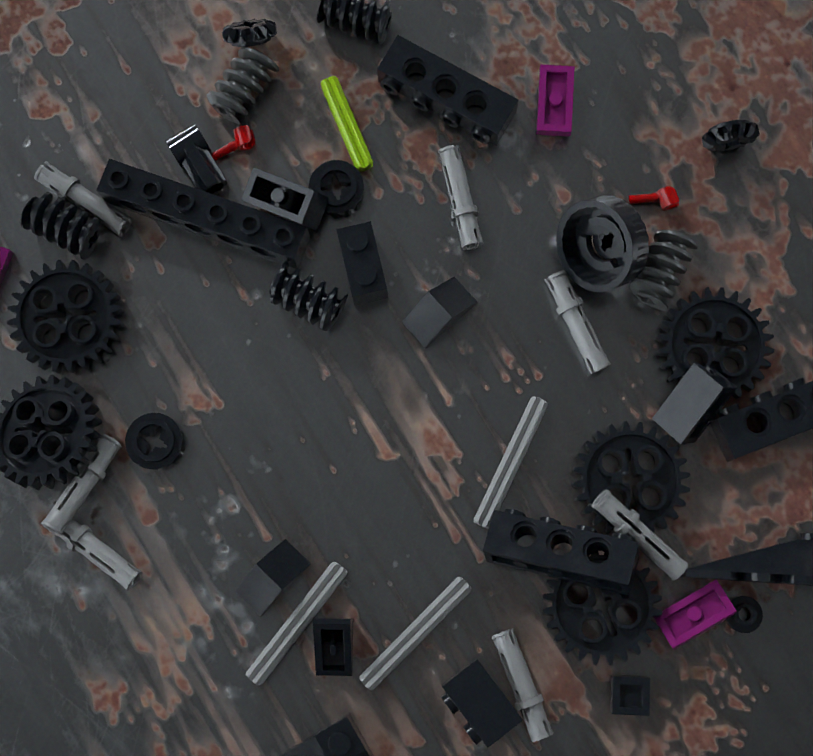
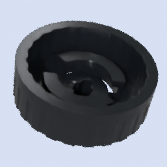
(616, 234)

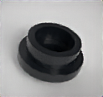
(755, 618)

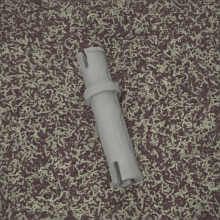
(72, 191)
(464, 210)
(574, 315)
(81, 485)
(628, 523)
(81, 539)
(520, 679)

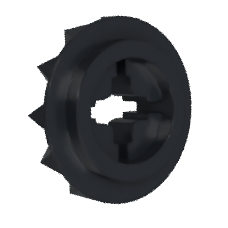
(249, 32)
(730, 135)
(347, 175)
(149, 425)

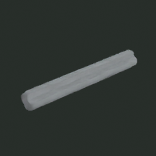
(511, 461)
(296, 623)
(415, 633)

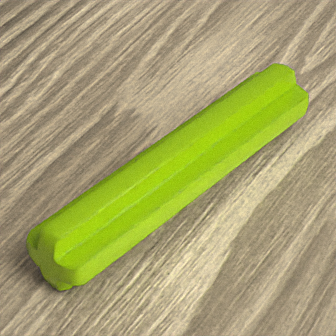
(346, 123)

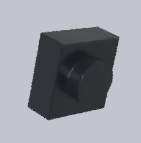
(630, 695)

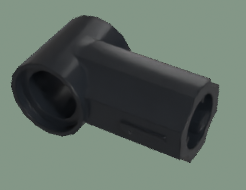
(194, 155)

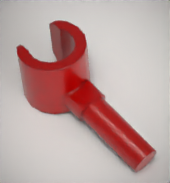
(243, 141)
(666, 196)

